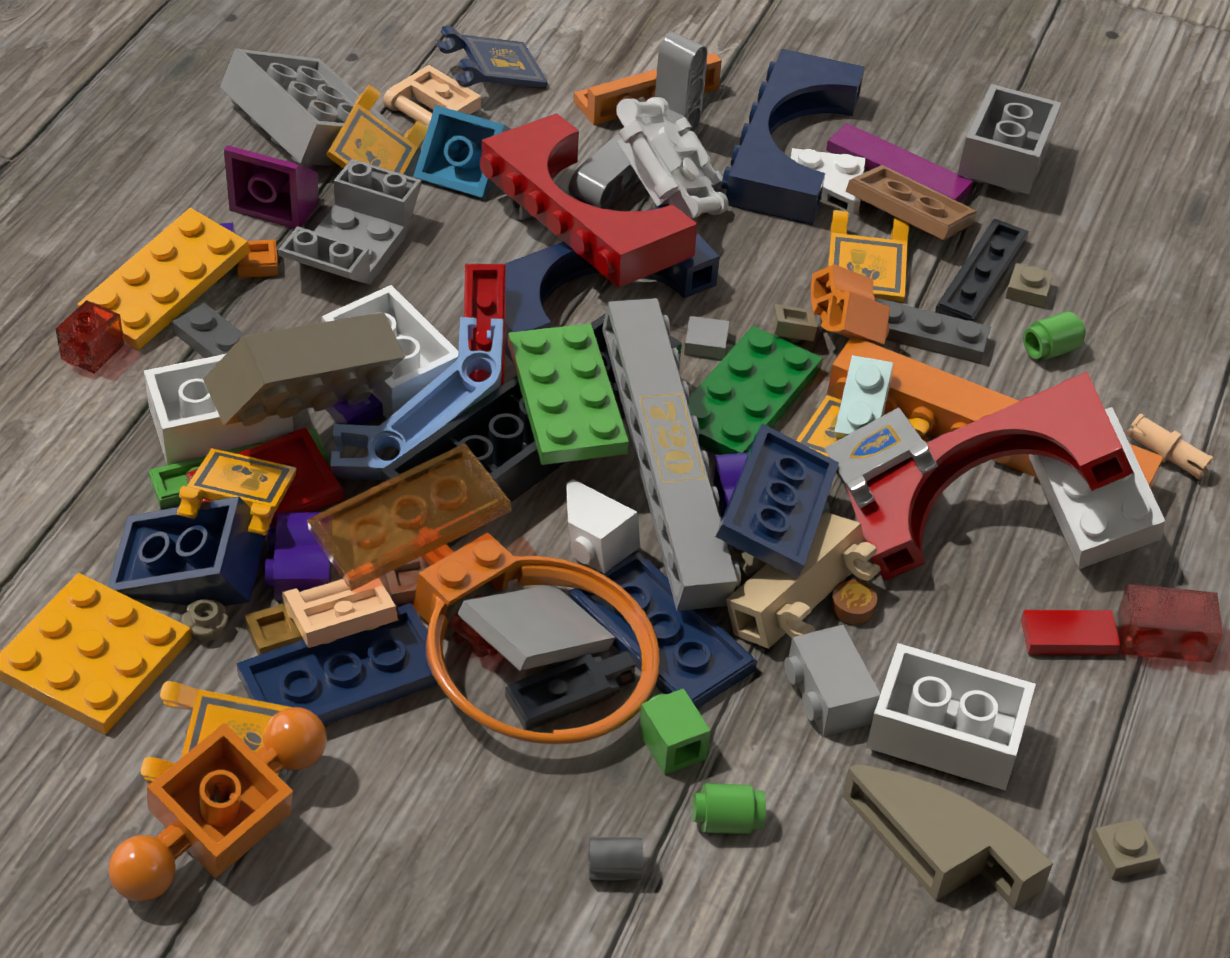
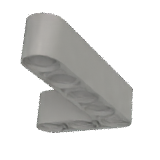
(681, 83)

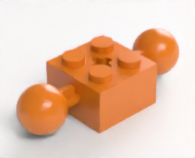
(211, 831)

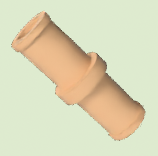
(1170, 446)

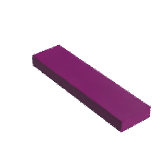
(880, 152)

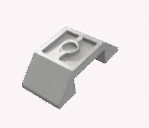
(362, 227)

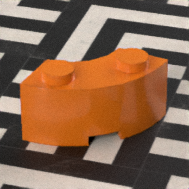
(848, 305)

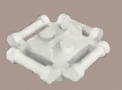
(669, 158)

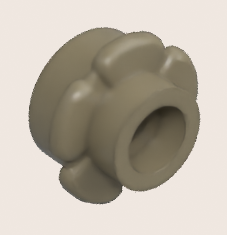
(205, 619)

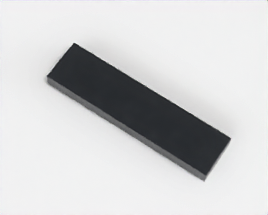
(982, 271)

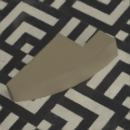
(945, 836)

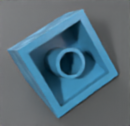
(454, 151)

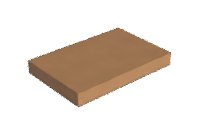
(912, 202)

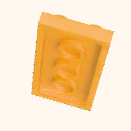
(168, 275)

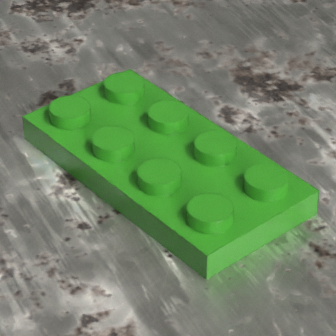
(567, 394)

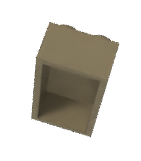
(303, 368)

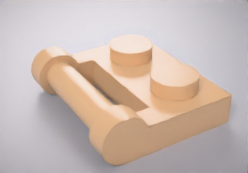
(431, 89)
(337, 612)

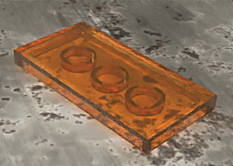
(408, 516)

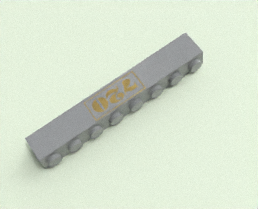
(669, 455)

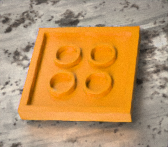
(92, 652)

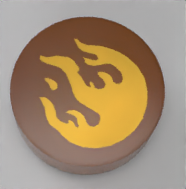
(853, 601)

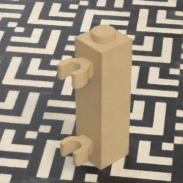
(778, 602)

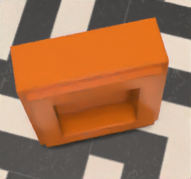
(260, 260)

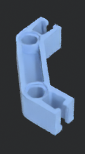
(427, 411)

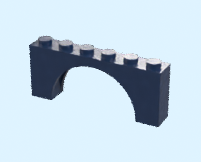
(760, 173)
(539, 274)

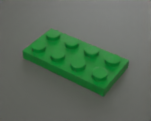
(750, 389)

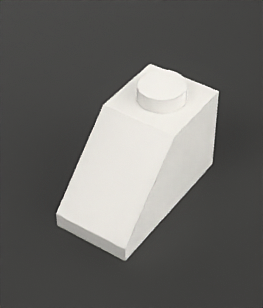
(600, 527)

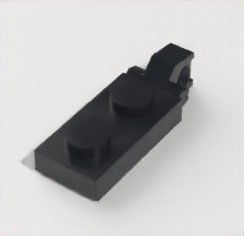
(568, 688)

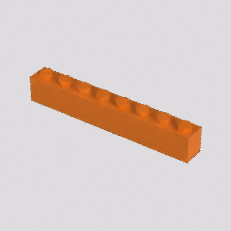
(946, 400)

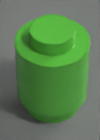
(1054, 336)
(729, 808)

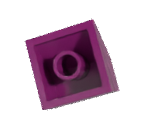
(270, 187)

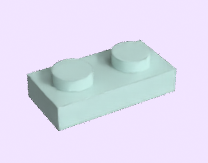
(863, 394)

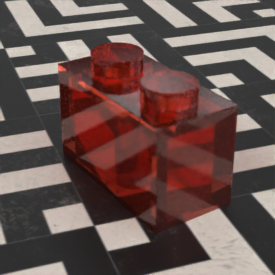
(1169, 623)

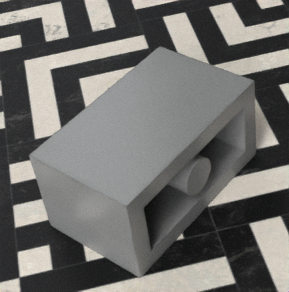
(832, 680)

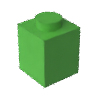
(674, 731)

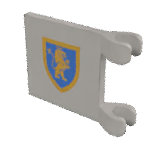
(877, 449)

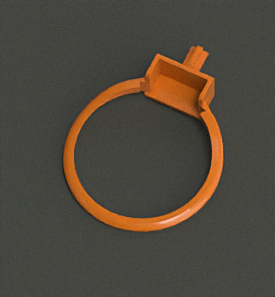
(486, 560)

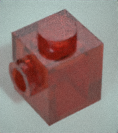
(90, 336)

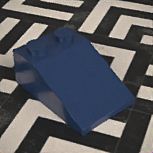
(188, 558)

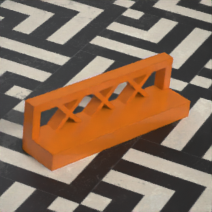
(601, 101)

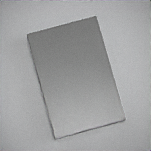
(535, 626)

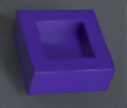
(358, 413)

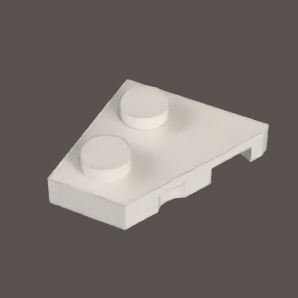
(838, 171)

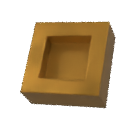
(272, 629)

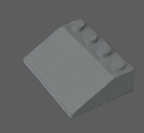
(293, 101)

